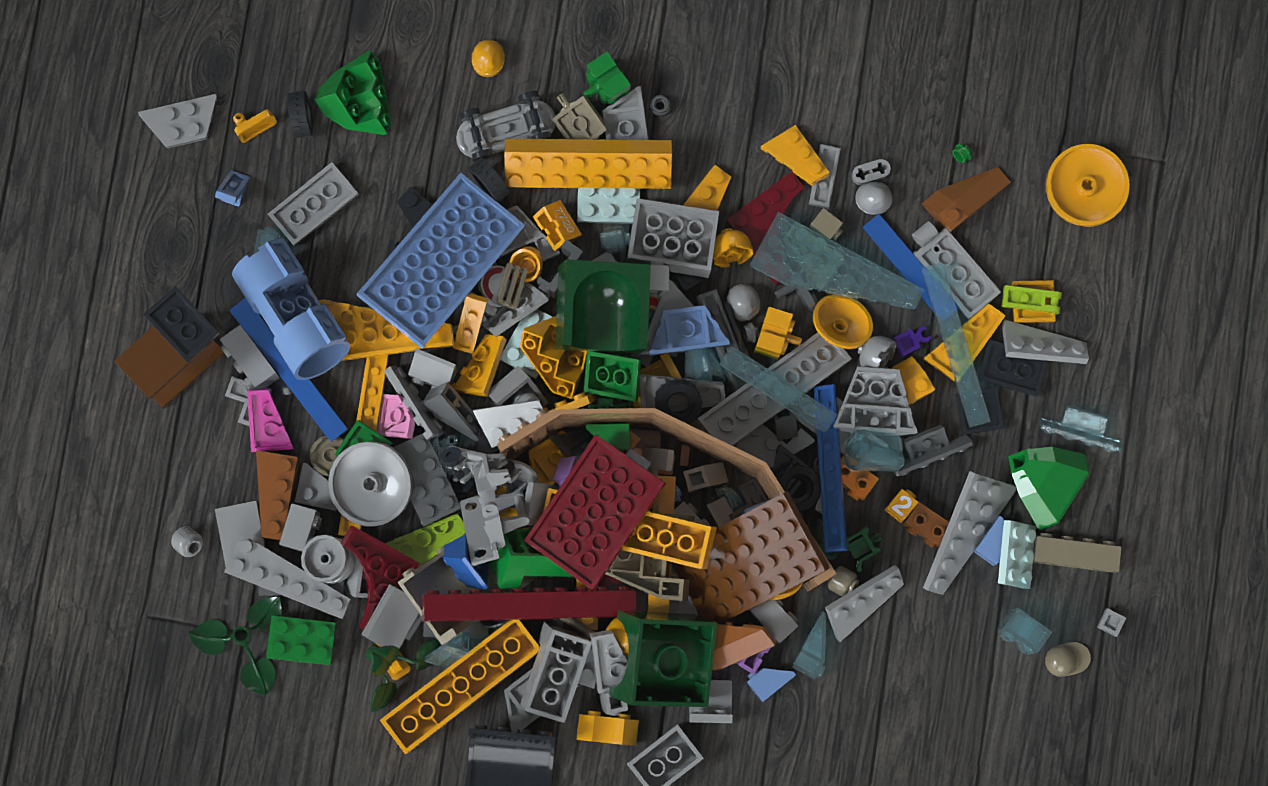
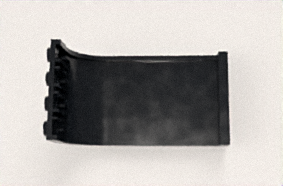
(509, 757)

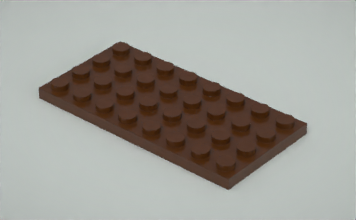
(754, 560)

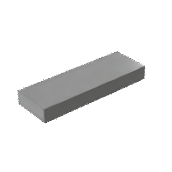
(822, 191)

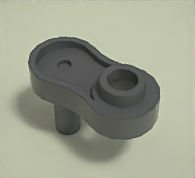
(808, 299)

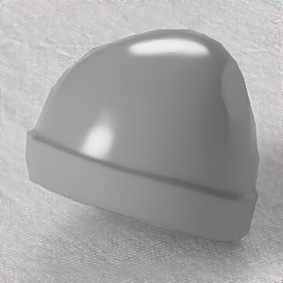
(874, 198)
(743, 302)

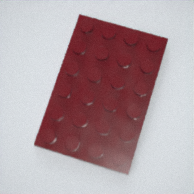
(595, 512)

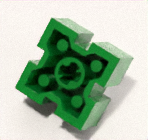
(606, 80)

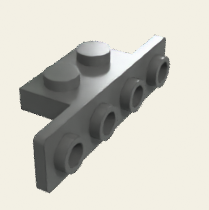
(929, 447)

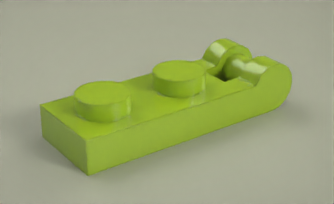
(1031, 299)

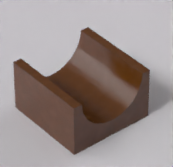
(160, 369)

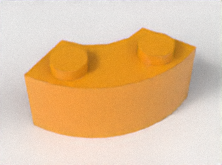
(607, 729)

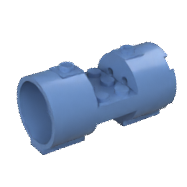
(301, 326)

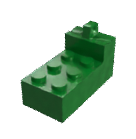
(521, 560)

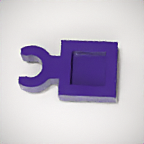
(909, 342)

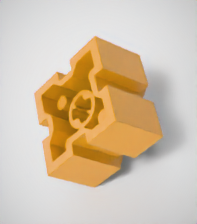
(776, 334)

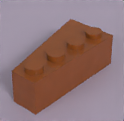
(276, 491)

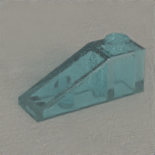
(812, 653)

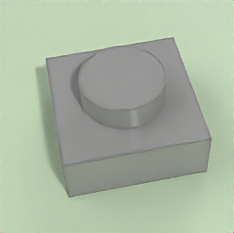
(1111, 622)

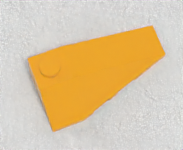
(914, 379)

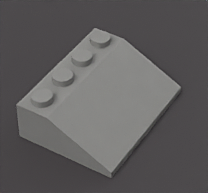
(673, 235)

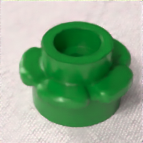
(962, 153)

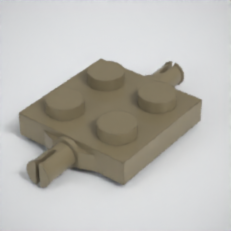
(579, 119)

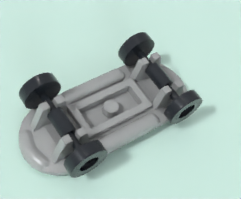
(486, 133)
(462, 463)

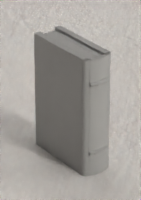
(391, 619)

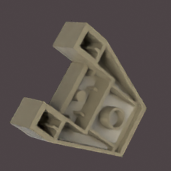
(650, 573)

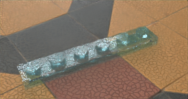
(778, 389)

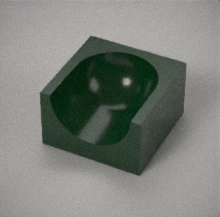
(602, 306)

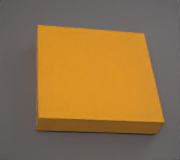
(1029, 316)

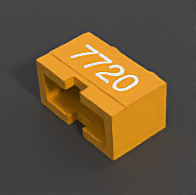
(557, 224)

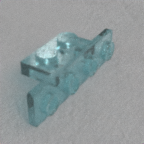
(1082, 426)

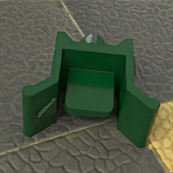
(863, 546)

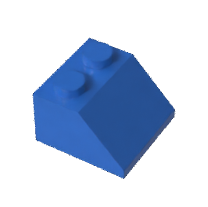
(458, 557)

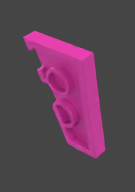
(265, 423)

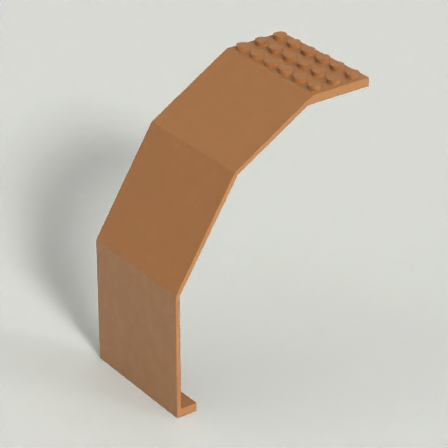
(552, 422)

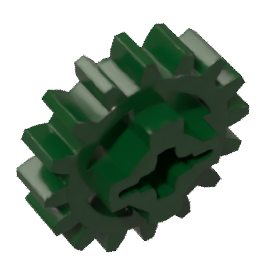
(610, 403)

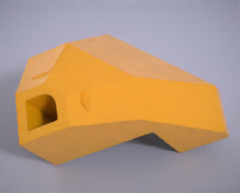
(557, 368)

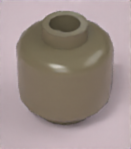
(843, 581)

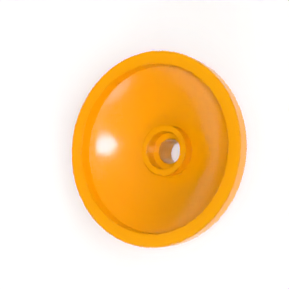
(842, 321)

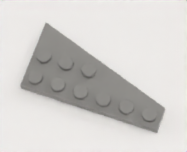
(974, 514)

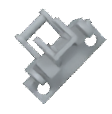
(483, 524)

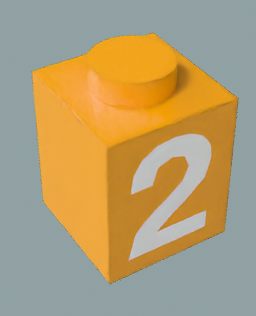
(902, 505)

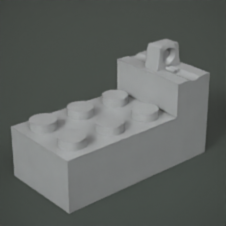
(555, 672)

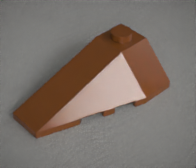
(962, 199)
(738, 643)

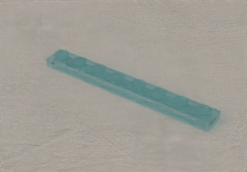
(955, 345)

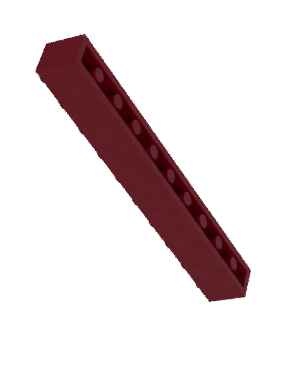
(526, 605)

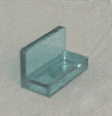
(450, 651)

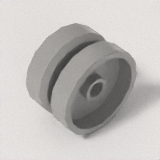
(327, 559)

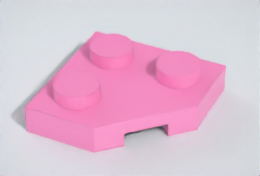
(395, 418)

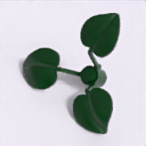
(211, 640)
(382, 659)

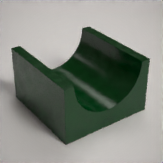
(667, 659)

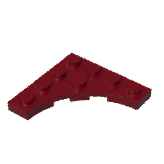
(759, 214)
(380, 564)

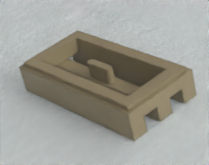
(523, 272)

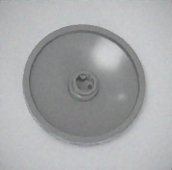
(370, 483)

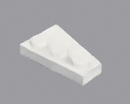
(505, 419)

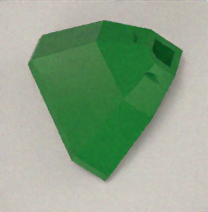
(357, 96)
(1048, 481)

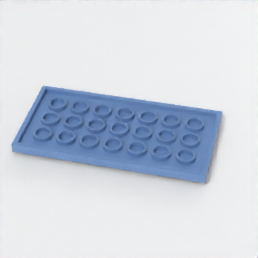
(440, 260)

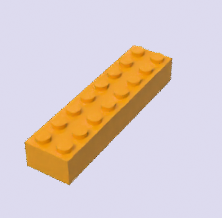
(588, 163)
(668, 538)
(460, 685)

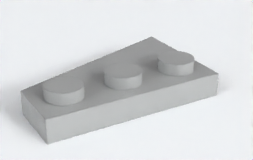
(506, 317)

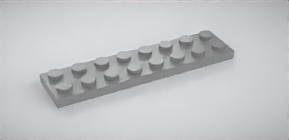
(750, 408)

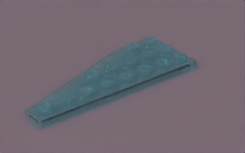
(812, 261)

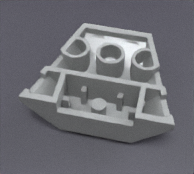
(876, 404)

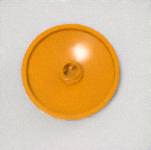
(1087, 185)

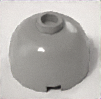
(877, 352)

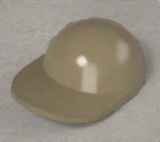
(1067, 659)

